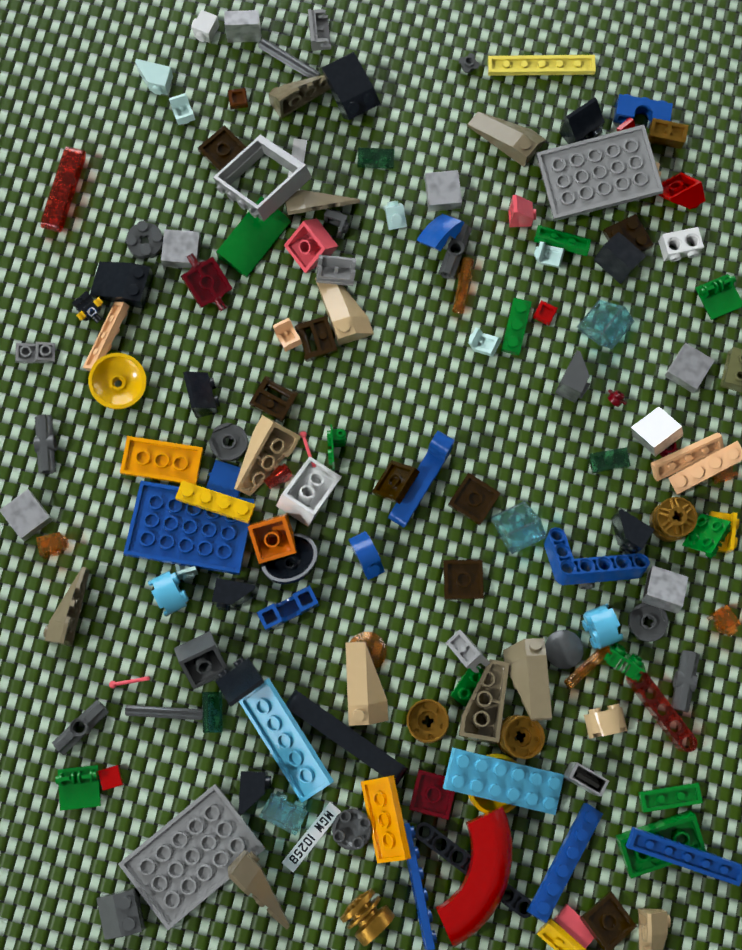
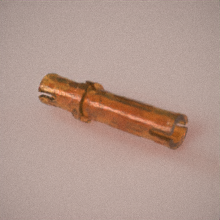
(463, 284)

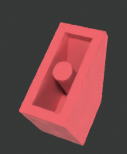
(521, 212)

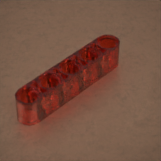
(63, 189)
(669, 716)

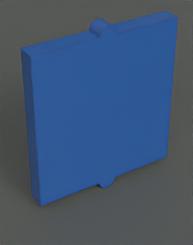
(224, 478)

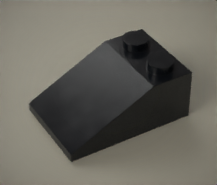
(350, 86)
(122, 283)
(239, 680)

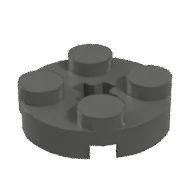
(142, 230)
(230, 431)
(641, 631)

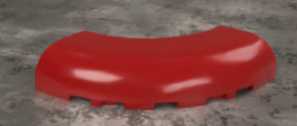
(485, 879)

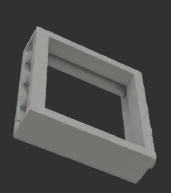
(245, 160)

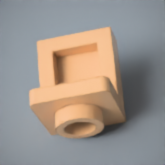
(287, 335)

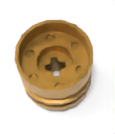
(663, 523)
(435, 712)
(531, 737)
(367, 917)

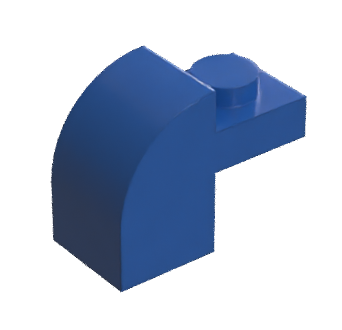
(366, 555)

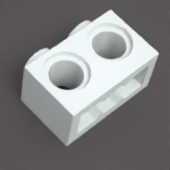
(679, 241)

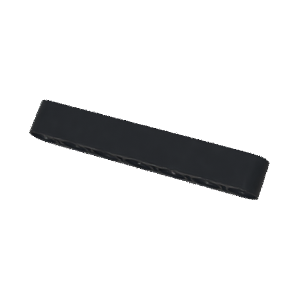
(345, 736)
(463, 865)

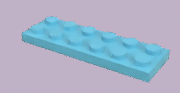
(286, 741)
(503, 781)

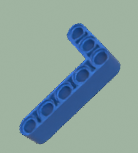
(437, 453)
(593, 569)

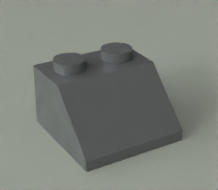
(574, 381)
(200, 659)
(121, 914)

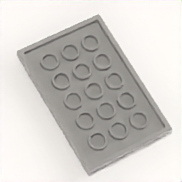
(599, 173)
(190, 856)

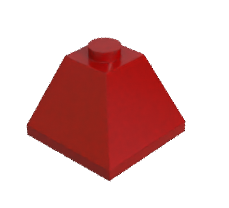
(683, 191)

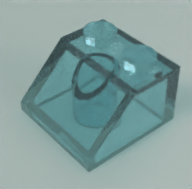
(606, 323)
(519, 527)
(284, 812)

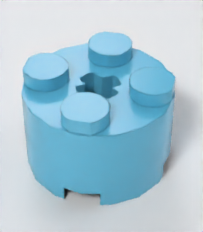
(168, 592)
(602, 626)

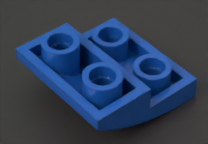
(439, 230)

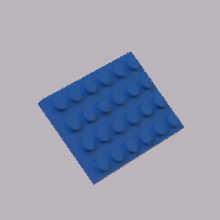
(184, 533)

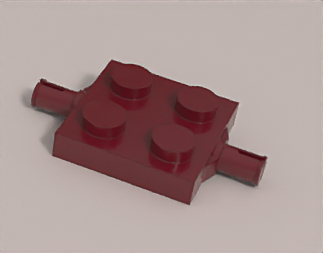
(206, 282)

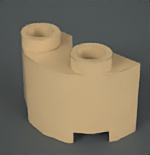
(605, 722)

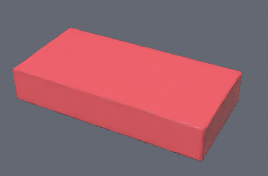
(573, 925)

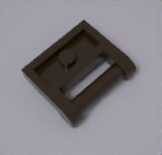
(322, 336)
(271, 404)

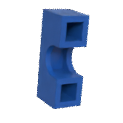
(628, 106)
(288, 609)

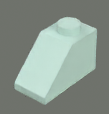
(156, 76)

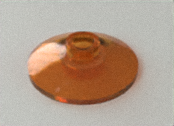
(375, 643)

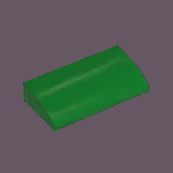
(252, 240)
(679, 828)

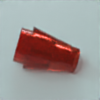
(278, 476)

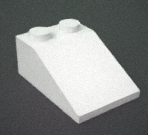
(308, 491)

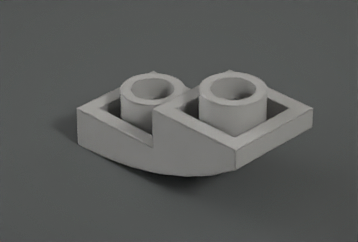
(35, 353)

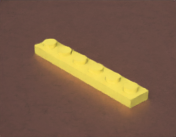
(541, 65)

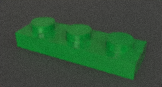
(560, 239)
(516, 326)
(670, 797)

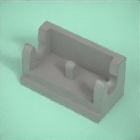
(319, 30)
(336, 270)
(467, 651)

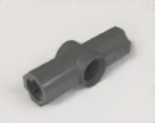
(452, 260)
(45, 444)
(685, 681)
(71, 736)

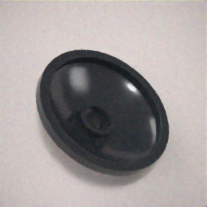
(304, 561)

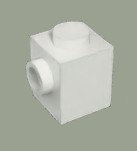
(205, 26)

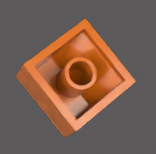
(272, 538)

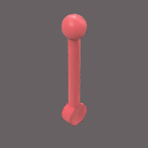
(303, 434)
(113, 684)

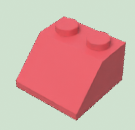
(308, 243)

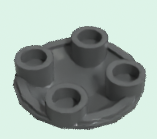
(564, 649)
(351, 829)

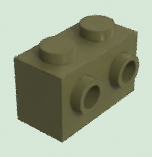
(732, 370)

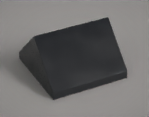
(619, 257)

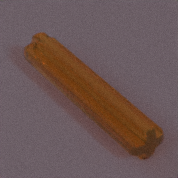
(586, 667)

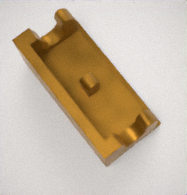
(667, 133)

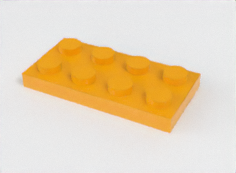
(161, 460)
(386, 819)

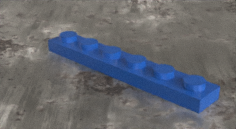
(685, 856)
(564, 863)
(420, 893)

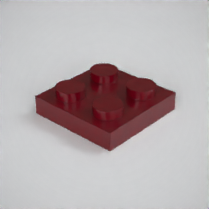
(430, 796)

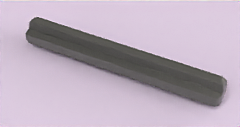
(287, 59)
(164, 712)

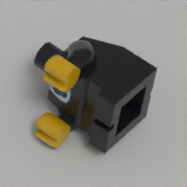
(88, 307)

